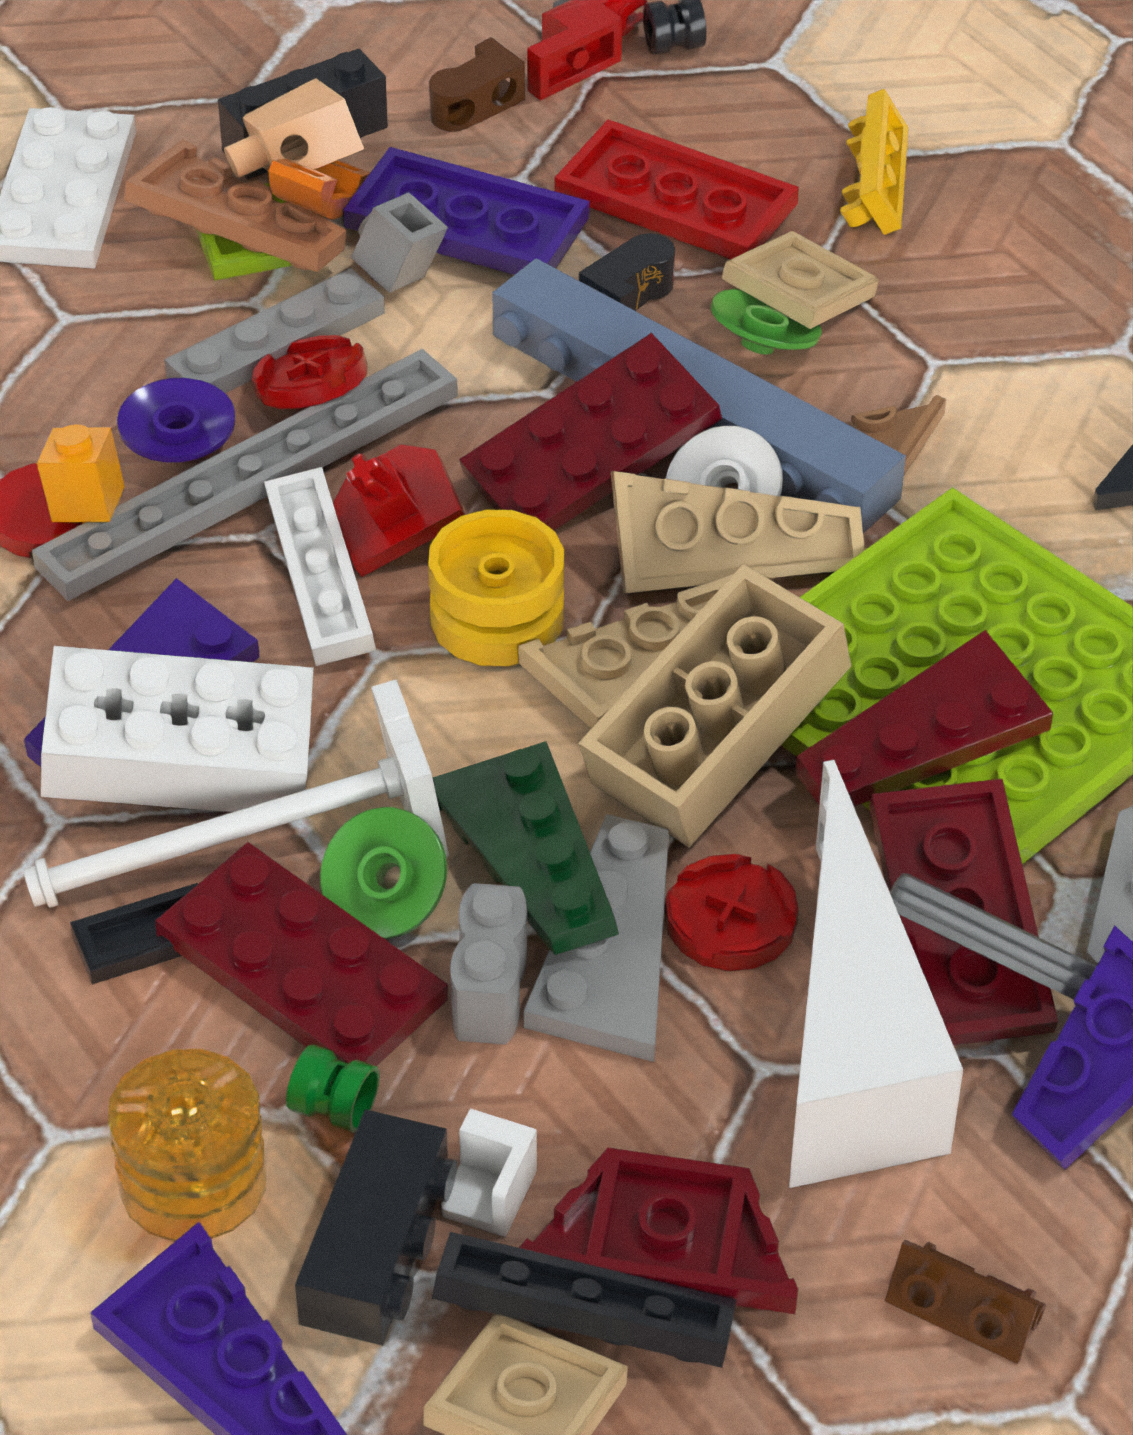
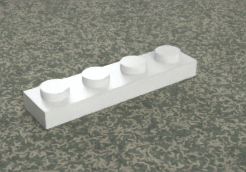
(319, 567)

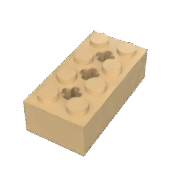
(716, 704)

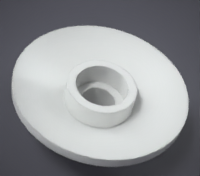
(727, 457)

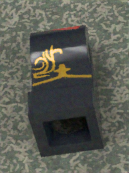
(634, 271)

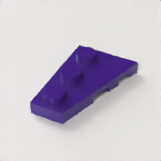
(1088, 1070)

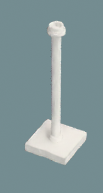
(400, 774)

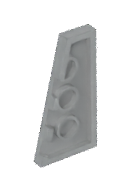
(611, 987)

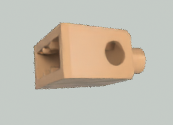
(303, 126)

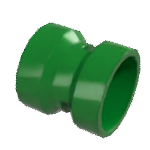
(332, 1087)

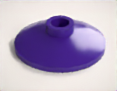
(176, 420)

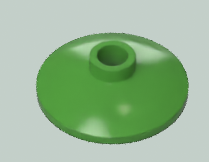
(761, 325)
(364, 853)

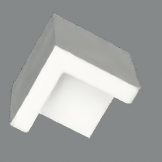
(493, 1172)

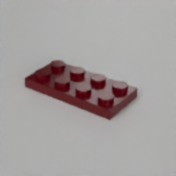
(606, 422)
(967, 847)
(301, 959)

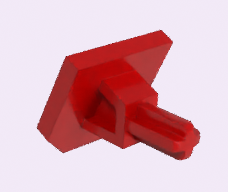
(394, 505)

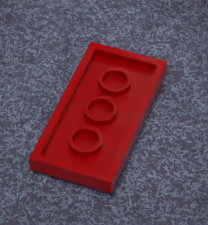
(677, 190)

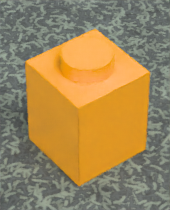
(81, 474)

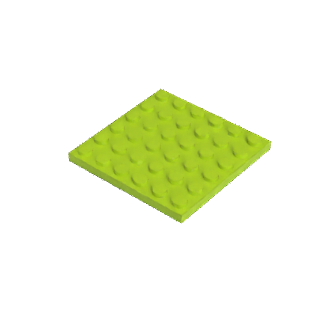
(970, 572)

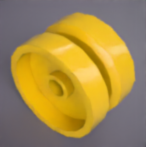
(495, 586)

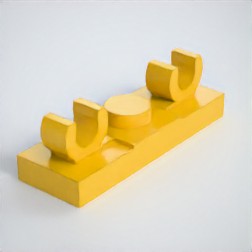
(881, 159)

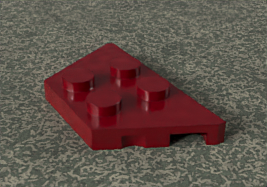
(673, 1225)

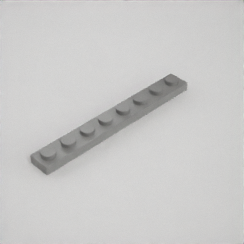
(237, 475)

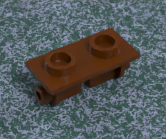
(964, 1300)

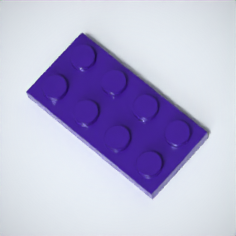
(486, 215)

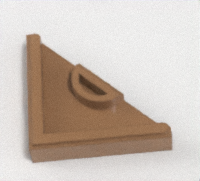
(903, 429)

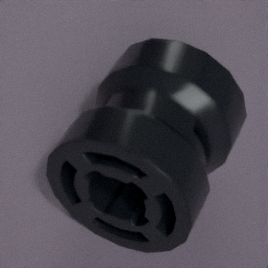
(674, 25)

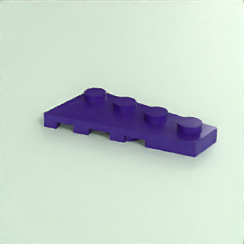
(175, 626)
(209, 1347)

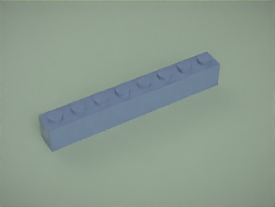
(581, 329)

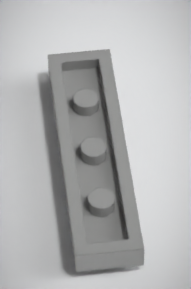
(323, 309)

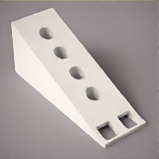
(875, 1050)

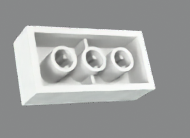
(174, 730)

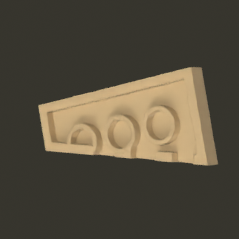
(701, 533)
(601, 663)

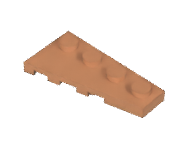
(219, 204)

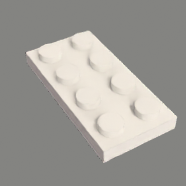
(63, 186)

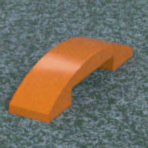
(317, 190)

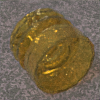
(188, 1143)

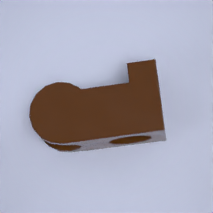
(476, 88)

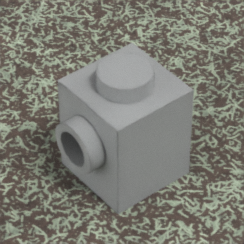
(398, 242)

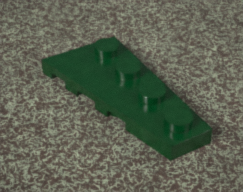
(530, 839)

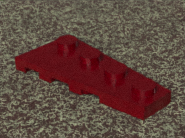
(931, 724)

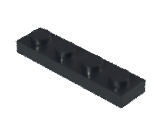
(584, 1299)

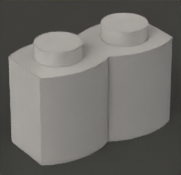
(489, 963)

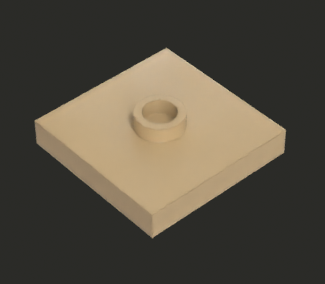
(800, 279)
(524, 1385)

